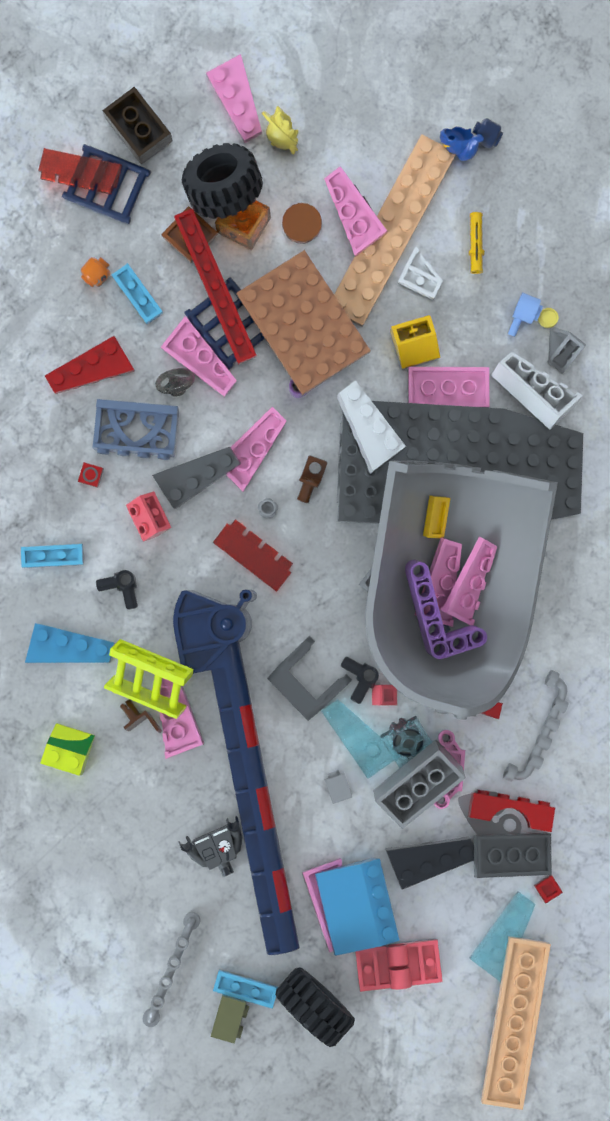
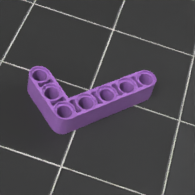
(433, 617)

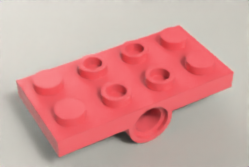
(399, 965)

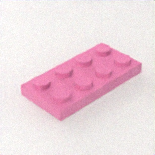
(449, 386)

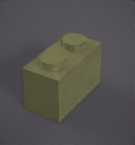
(228, 1019)

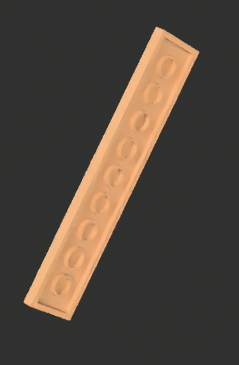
(400, 217)

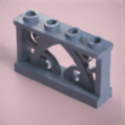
(115, 409)

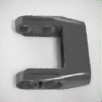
(295, 692)

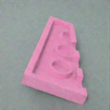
(235, 94)
(254, 447)
(444, 574)
(466, 591)

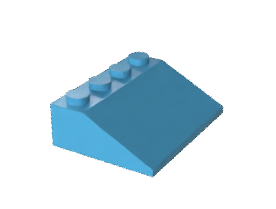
(357, 906)

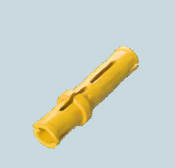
(476, 265)

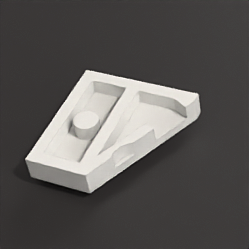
(420, 276)

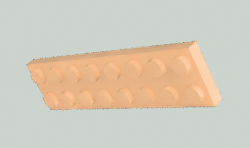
(515, 1023)

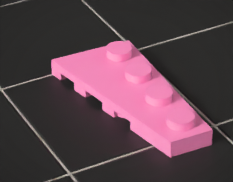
(357, 217)
(197, 356)
(179, 733)
(311, 883)

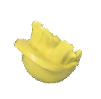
(280, 130)

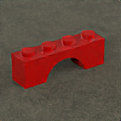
(537, 816)

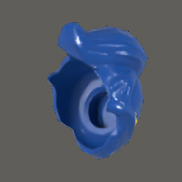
(461, 142)

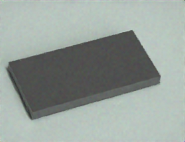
(512, 855)

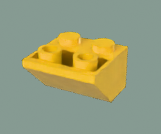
(415, 341)

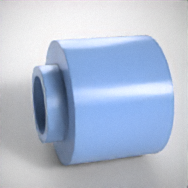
(527, 310)

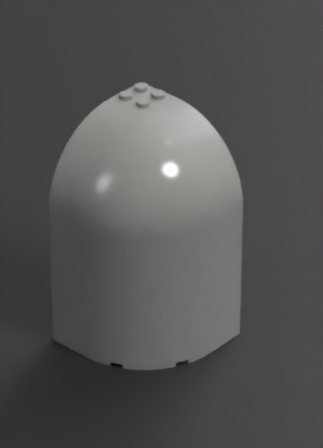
(491, 505)

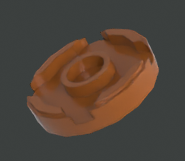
(301, 223)

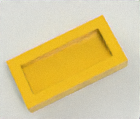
(436, 516)

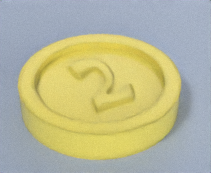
(548, 318)

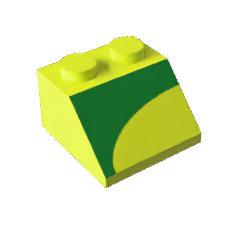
(68, 749)

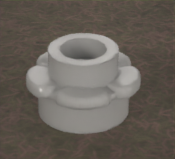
(267, 503)

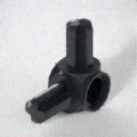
(115, 582)
(363, 685)

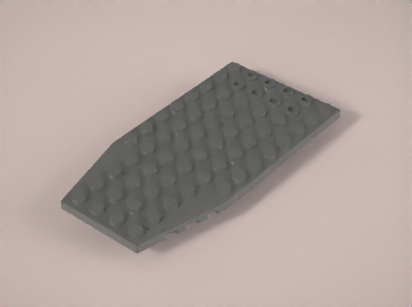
(462, 436)

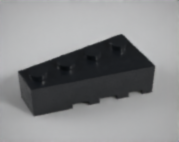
(426, 860)

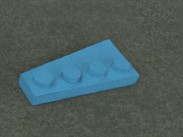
(62, 646)

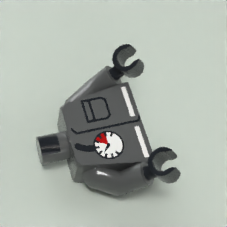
(216, 847)

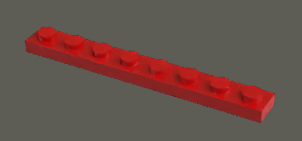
(215, 286)

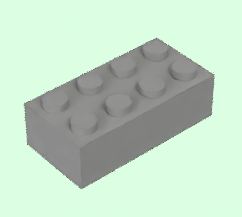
(419, 784)

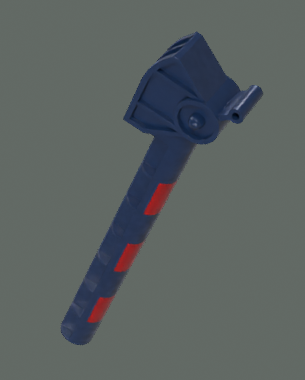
(208, 640)

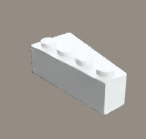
(535, 390)
(369, 427)

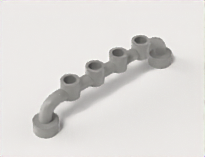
(542, 741)
(151, 1016)

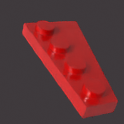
(96, 364)

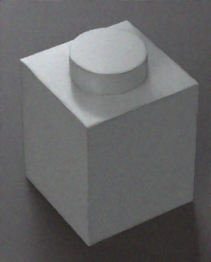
(338, 787)

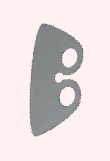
(485, 827)

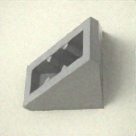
(563, 348)

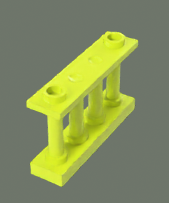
(155, 664)

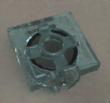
(406, 738)

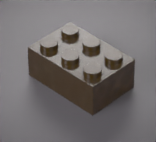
(137, 125)

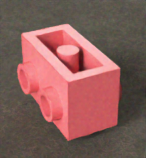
(148, 516)

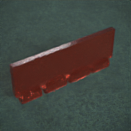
(80, 168)
(255, 559)

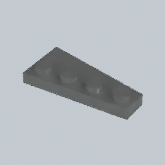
(192, 477)

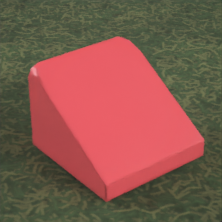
(384, 695)

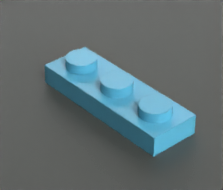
(137, 294)
(52, 555)
(245, 989)

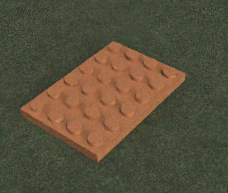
(303, 322)

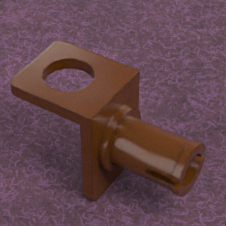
(310, 479)
(136, 717)

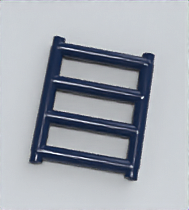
(106, 209)
(204, 330)

